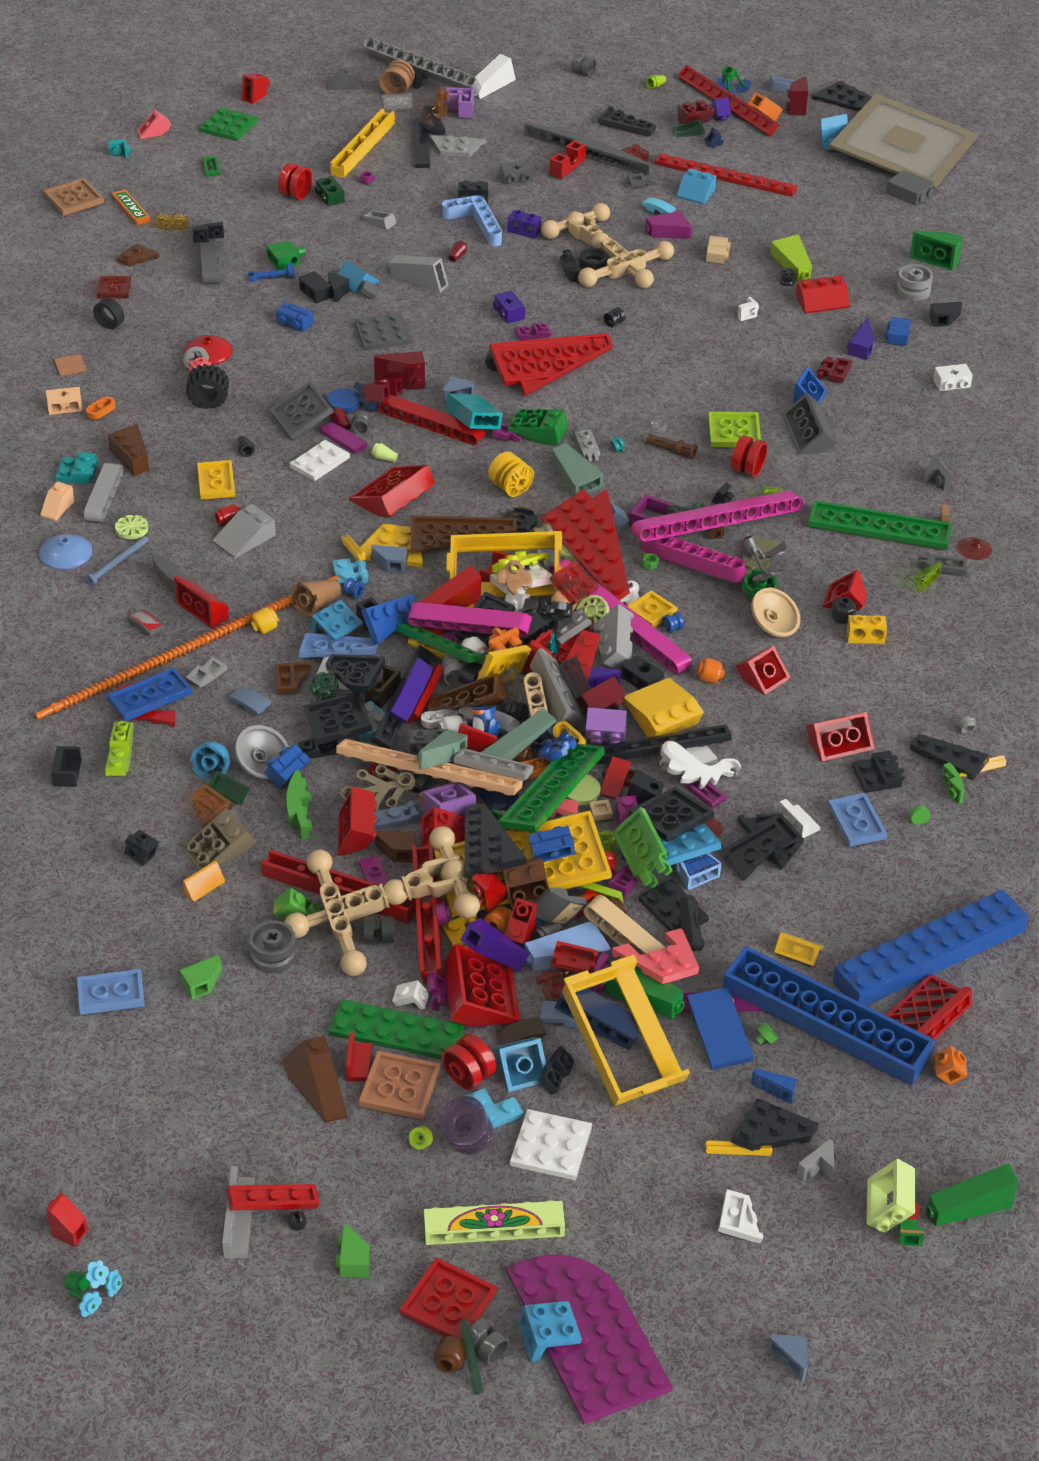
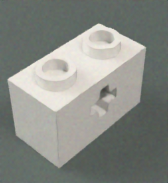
(952, 377)

